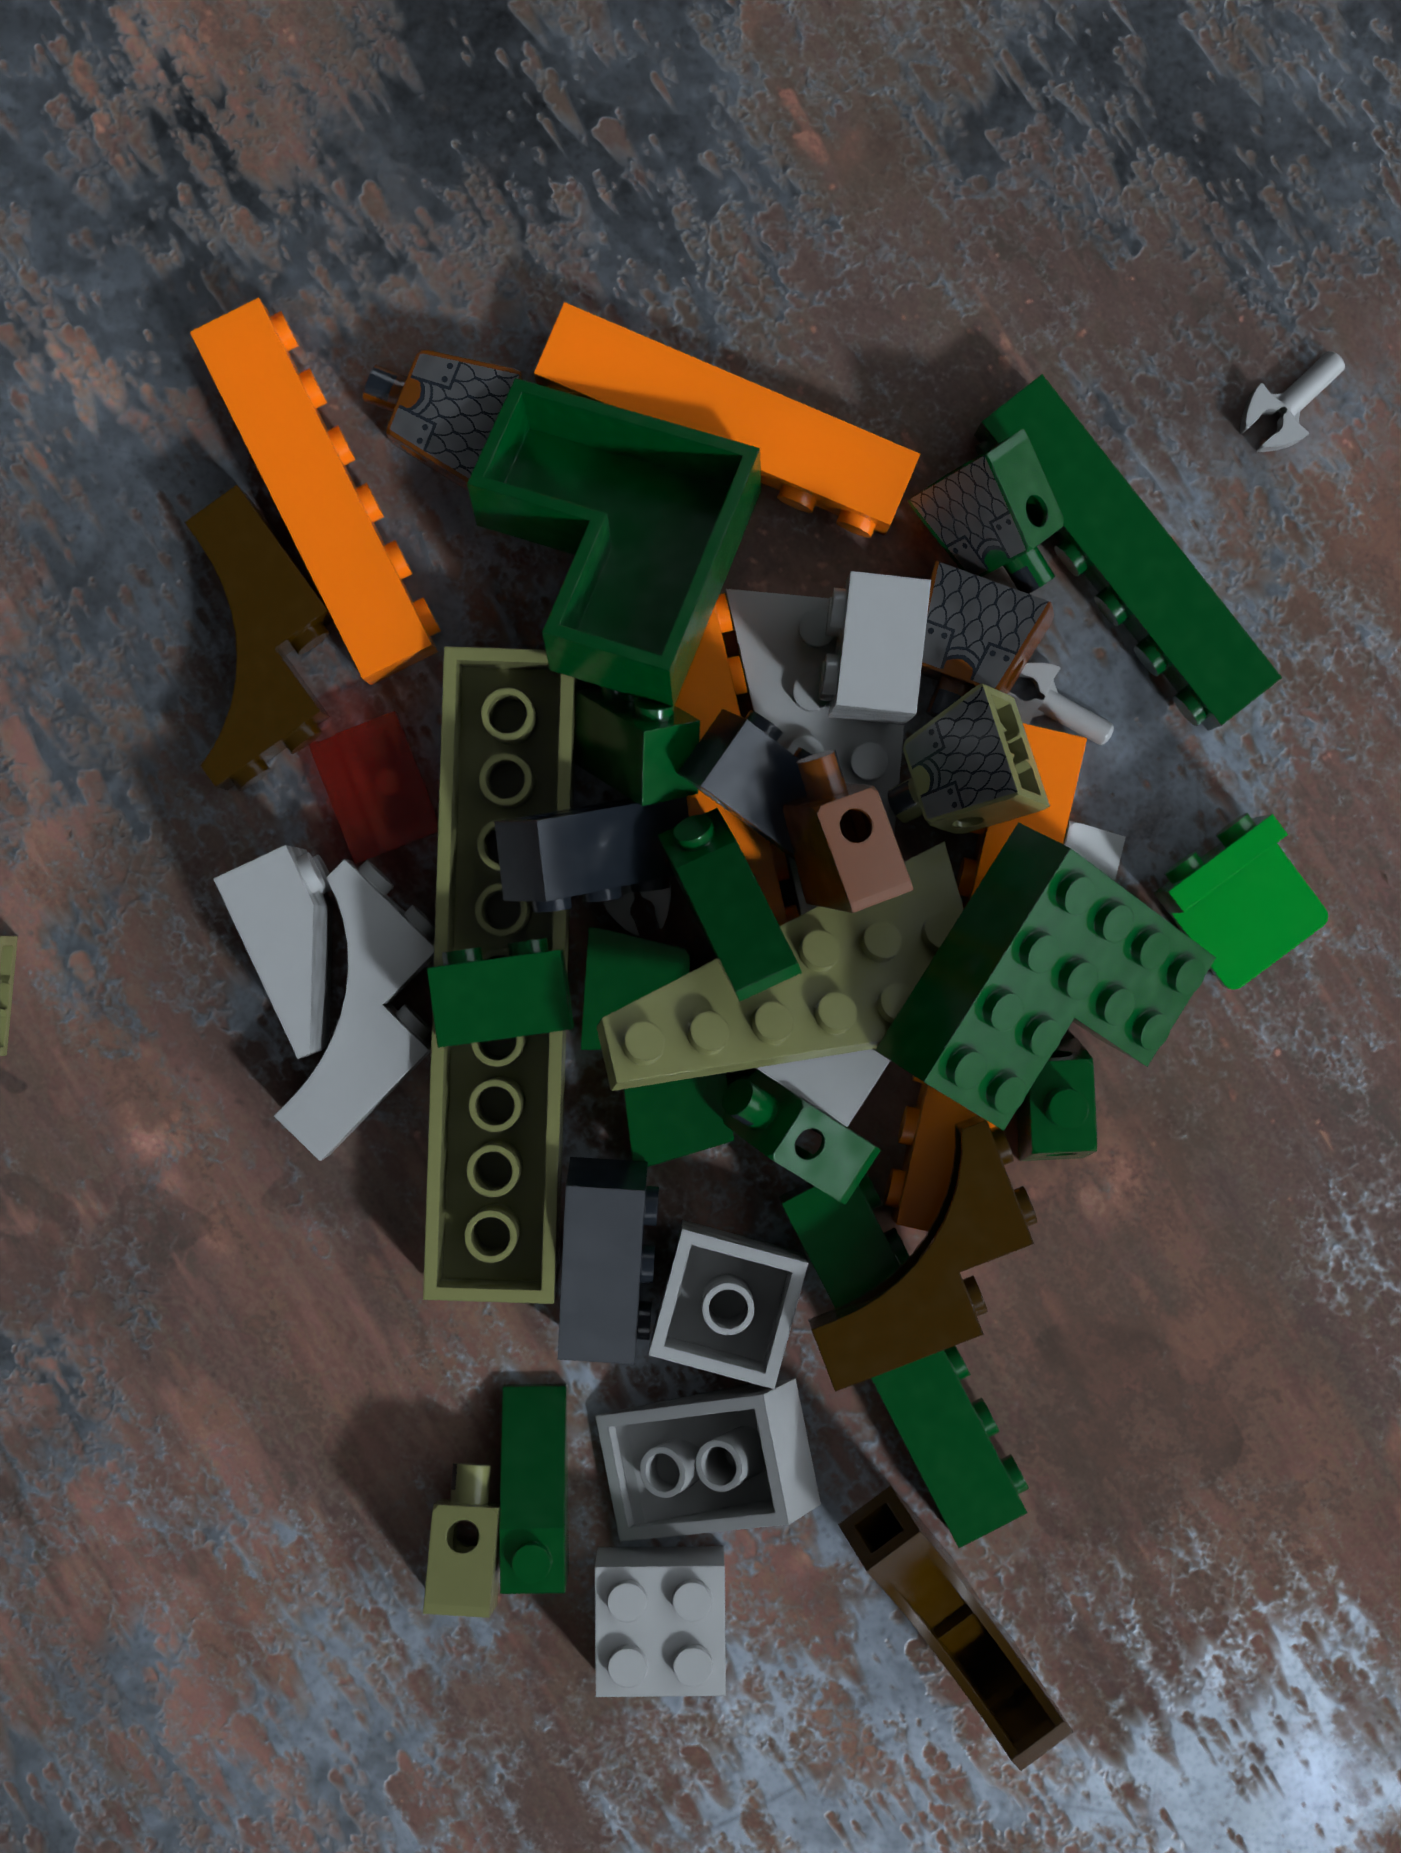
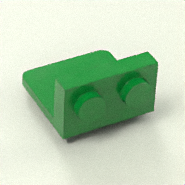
(1242, 900)

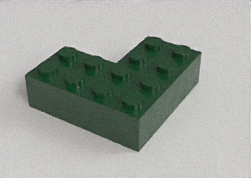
(641, 509)
(1027, 958)

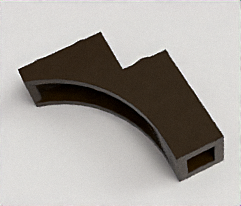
(271, 615)
(926, 1300)
(956, 1626)

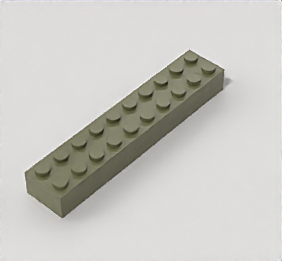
(500, 1100)

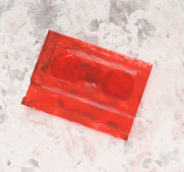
(375, 787)

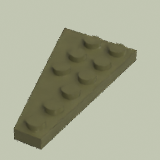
(843, 1002)

